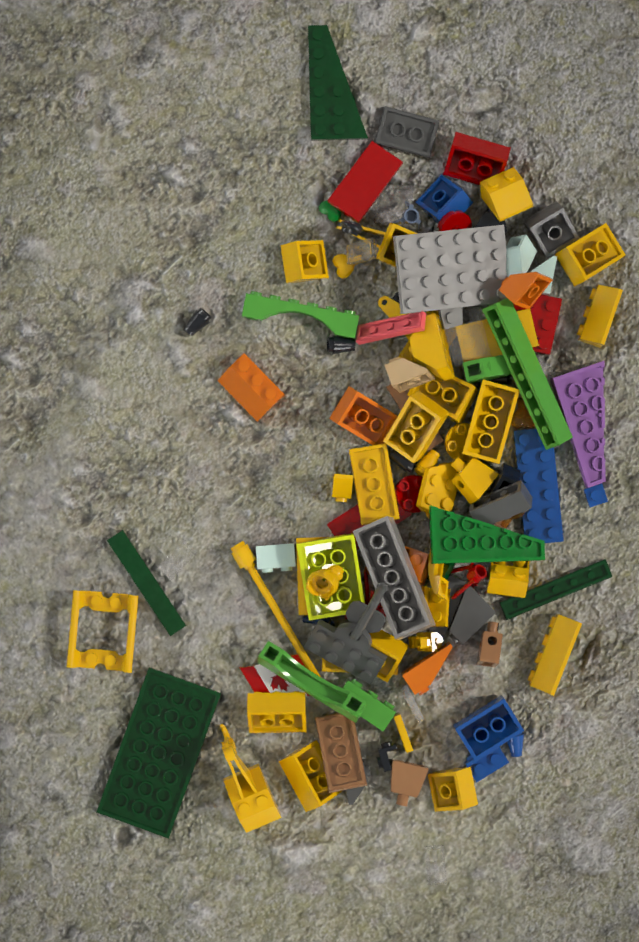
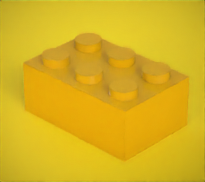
(416, 426)

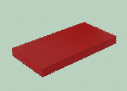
(365, 182)

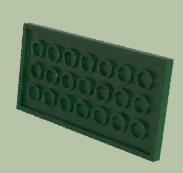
(158, 752)

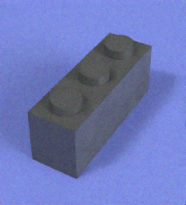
(502, 503)

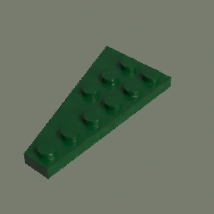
(331, 100)

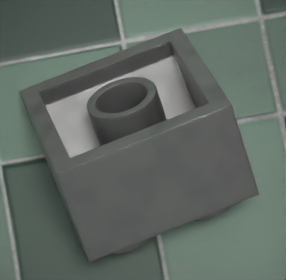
(551, 229)

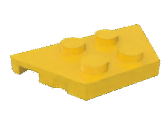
(437, 488)

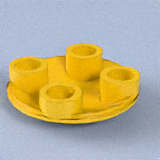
(455, 441)

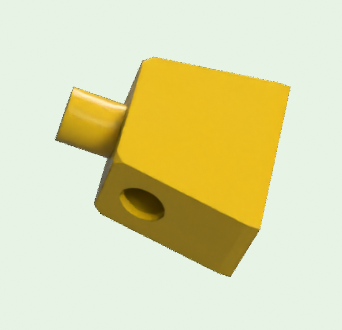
(472, 478)

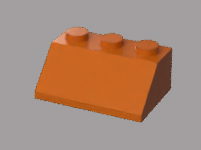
(250, 387)

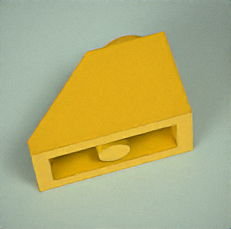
(342, 487)

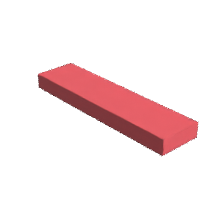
(391, 327)

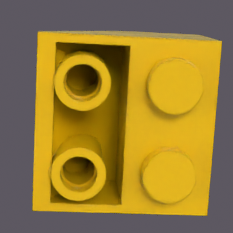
(508, 578)

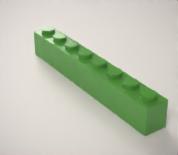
(527, 373)

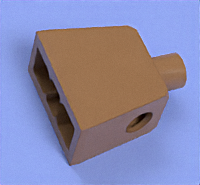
(490, 654)
(407, 780)

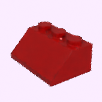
(475, 159)

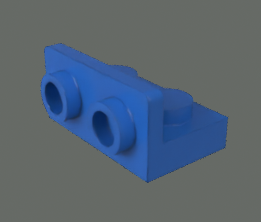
(486, 764)

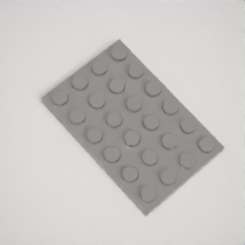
(450, 268)

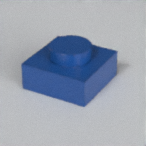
(595, 495)

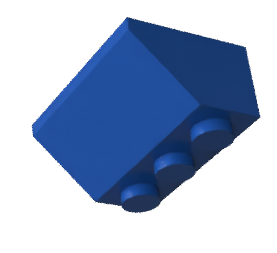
(488, 728)

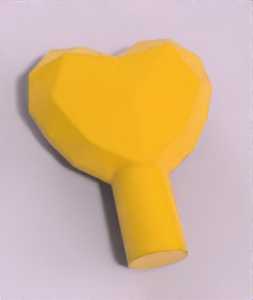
(343, 268)

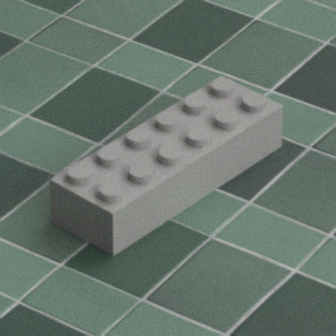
(390, 564)

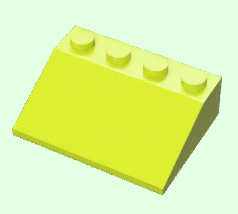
(320, 555)

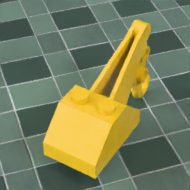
(248, 790)

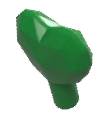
(332, 213)

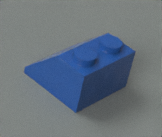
(442, 198)

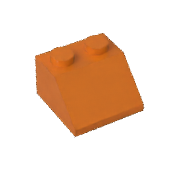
(524, 288)

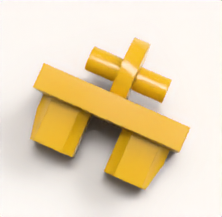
(426, 641)

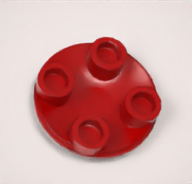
(407, 492)

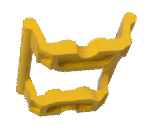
(92, 657)

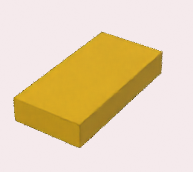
(403, 733)

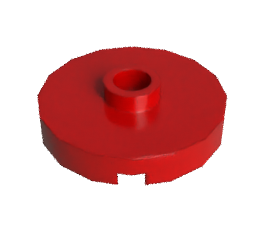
(454, 221)

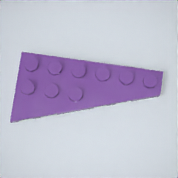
(583, 407)

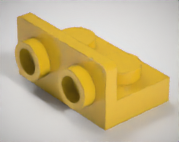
(438, 607)

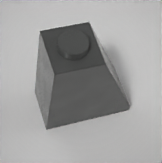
(469, 616)

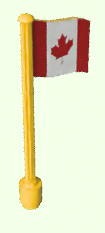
(259, 677)

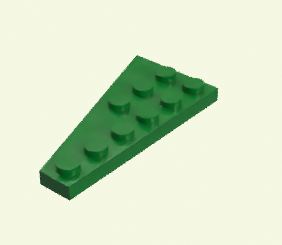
(471, 541)

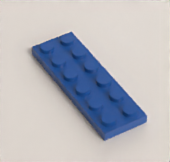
(540, 477)

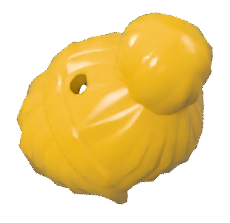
(326, 588)

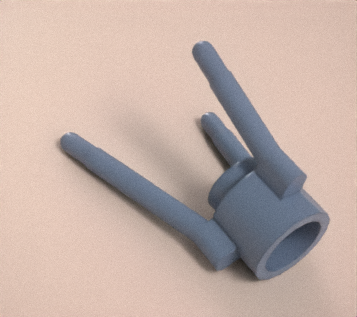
(409, 216)

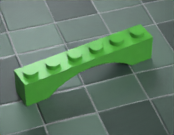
(259, 308)
(333, 696)

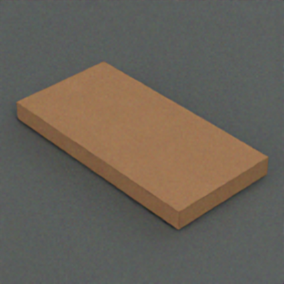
(340, 752)

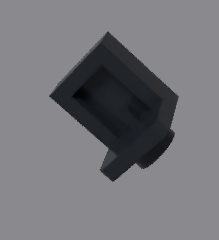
(383, 760)

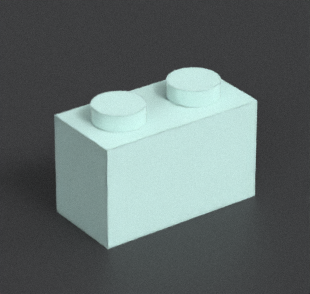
(275, 556)

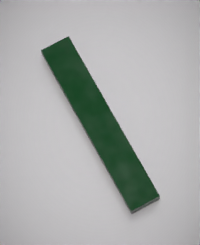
(146, 583)
(556, 589)

